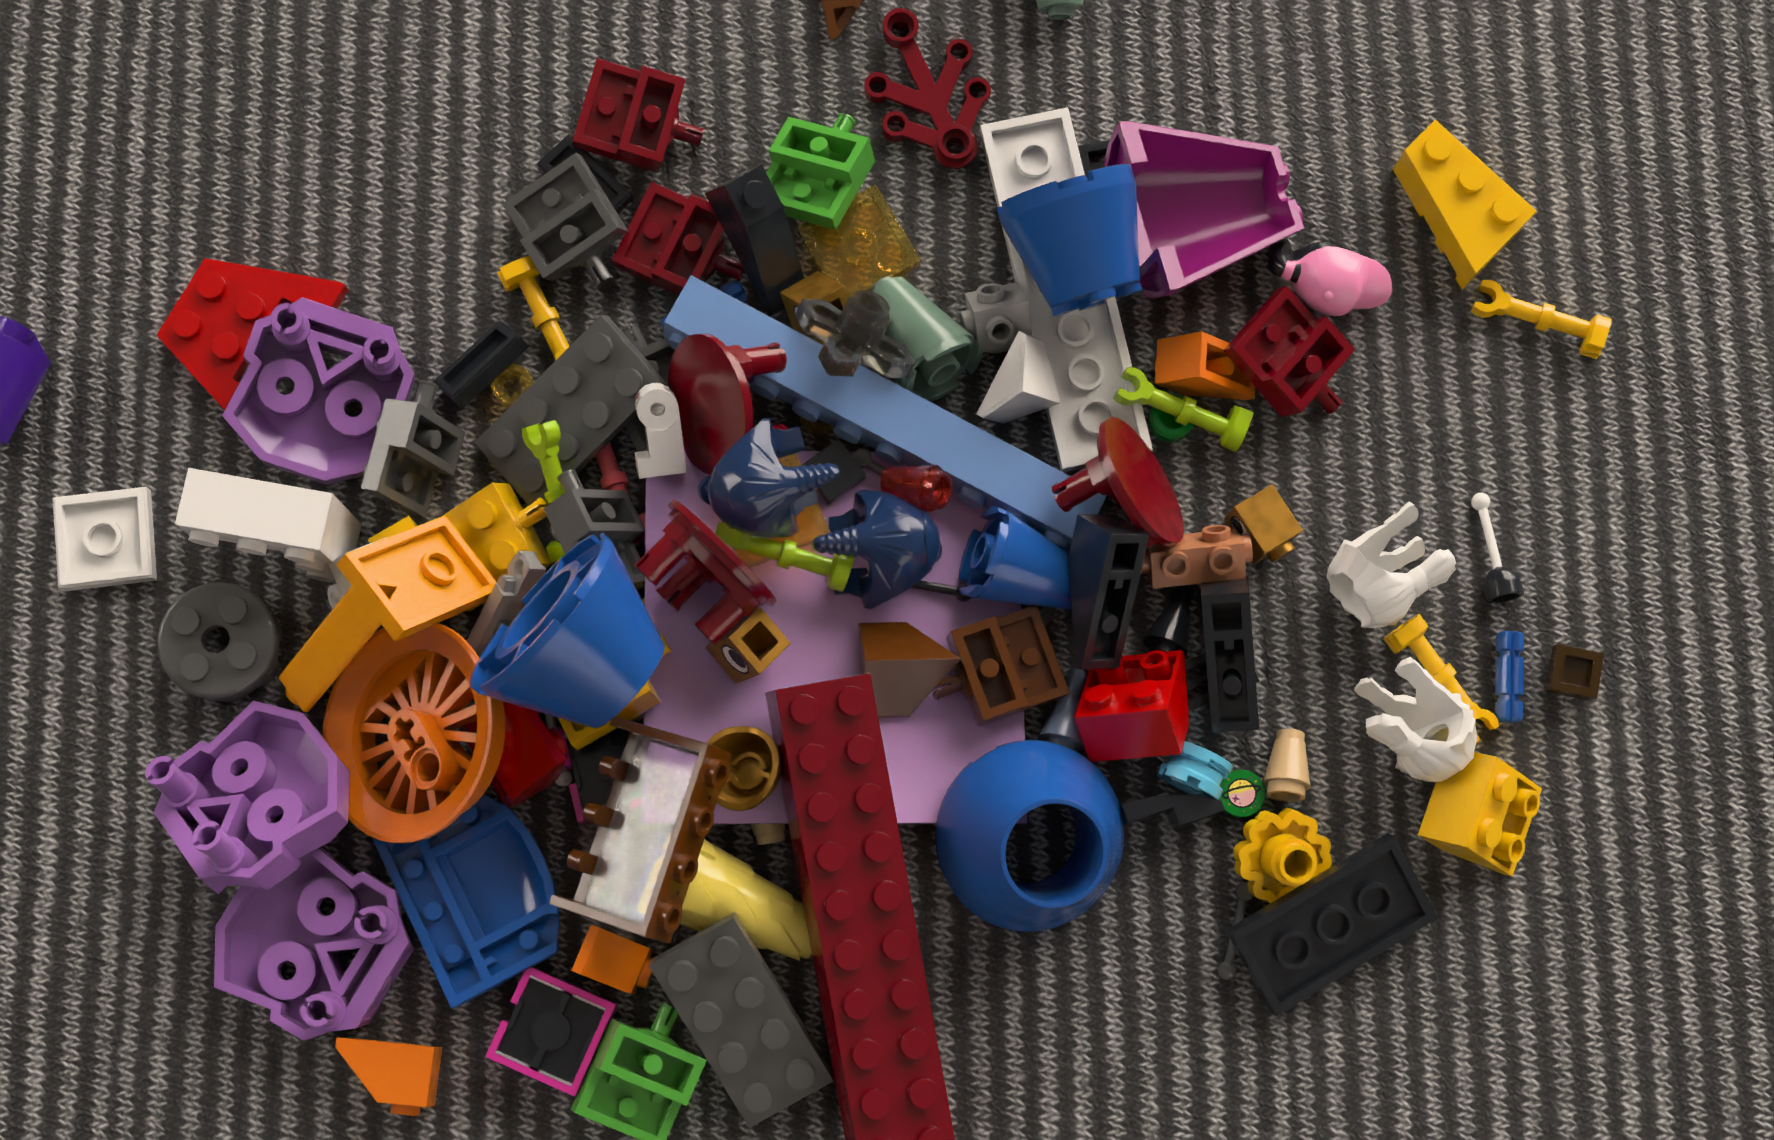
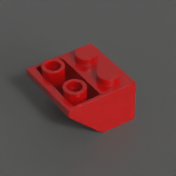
(1135, 708)
(529, 758)

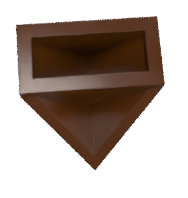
(902, 665)

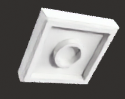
(104, 539)

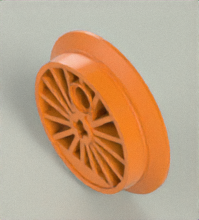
(421, 737)

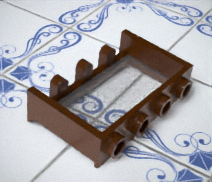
(648, 831)

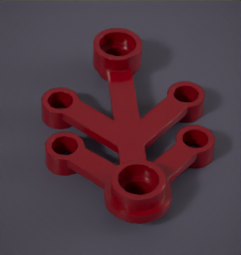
(930, 97)

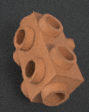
(1199, 558)

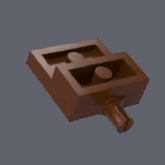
(1004, 666)

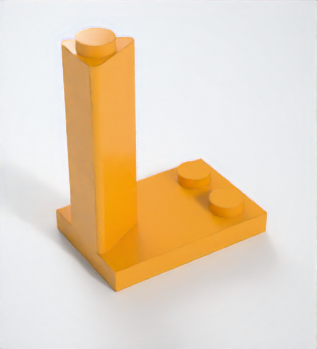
(397, 583)

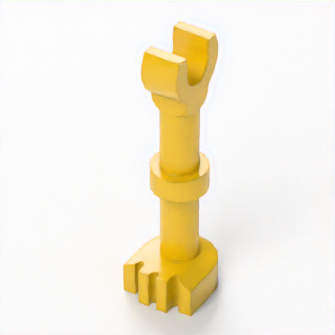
(523, 274)
(1592, 332)
(1411, 635)

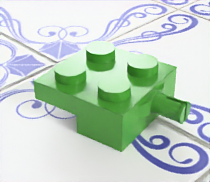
(819, 169)
(639, 1078)

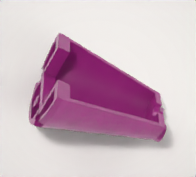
(1201, 201)

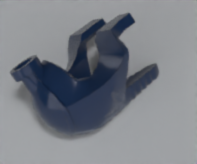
(758, 493)
(893, 538)

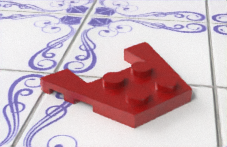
(218, 314)

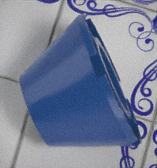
(577, 643)
(988, 803)

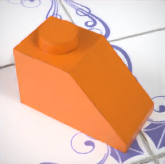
(1199, 367)
(614, 960)
(394, 1071)

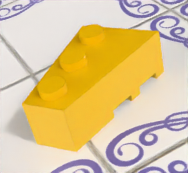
(1461, 200)

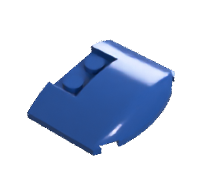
(477, 899)

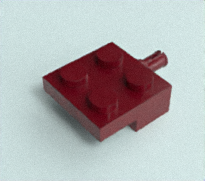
(632, 115)
(674, 240)
(1290, 354)

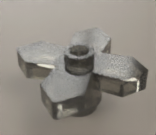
(855, 336)

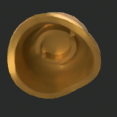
(753, 767)

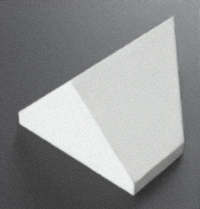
(1022, 382)

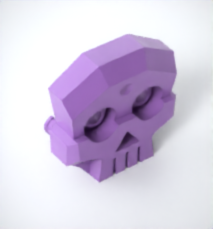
(309, 427)
(228, 818)
(286, 925)

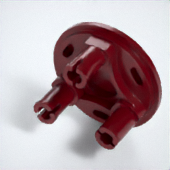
(715, 393)
(1132, 478)
(706, 560)

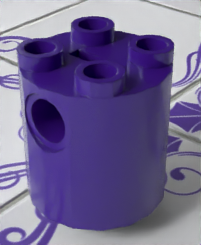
(21, 372)

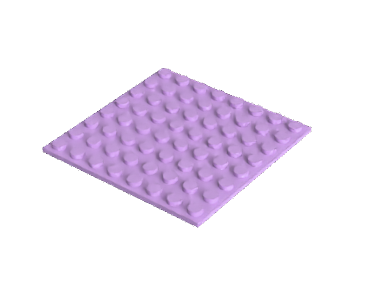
(823, 629)

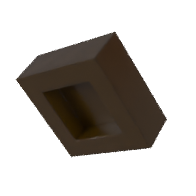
(1574, 672)

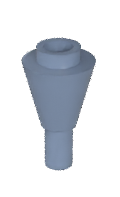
(1061, 724)

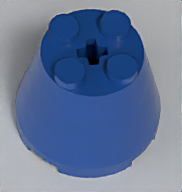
(1078, 237)

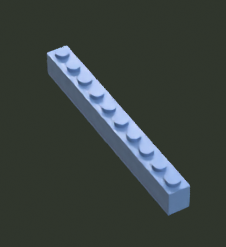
(884, 415)

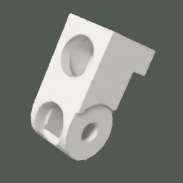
(661, 418)

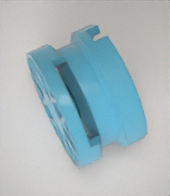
(1196, 771)

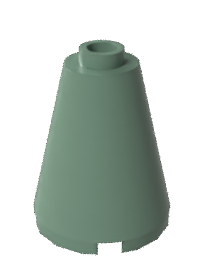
(931, 338)

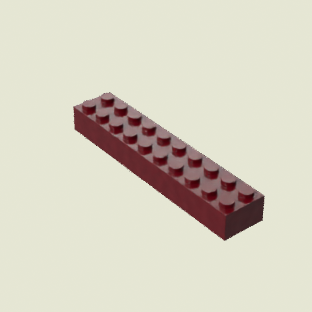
(859, 911)

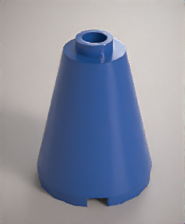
(1014, 564)

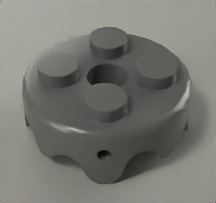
(246, 661)

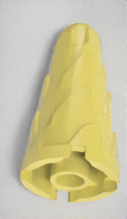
(765, 909)

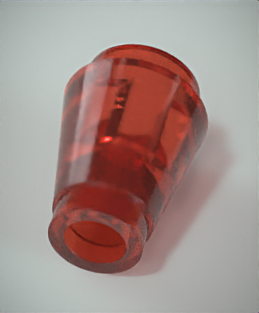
(921, 485)

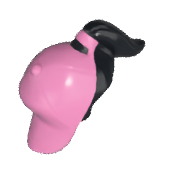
(1331, 277)

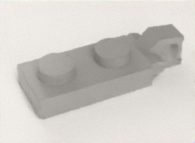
(505, 598)

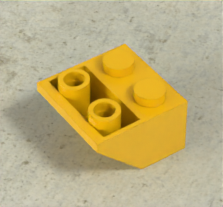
(1482, 814)

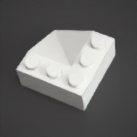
(263, 515)

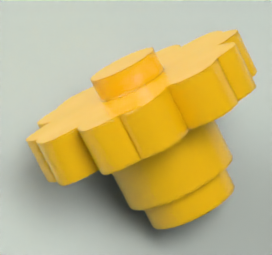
(1280, 853)

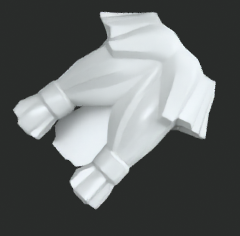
(1364, 575)
(1421, 724)

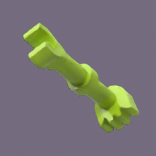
(1230, 429)
(544, 442)
(787, 554)

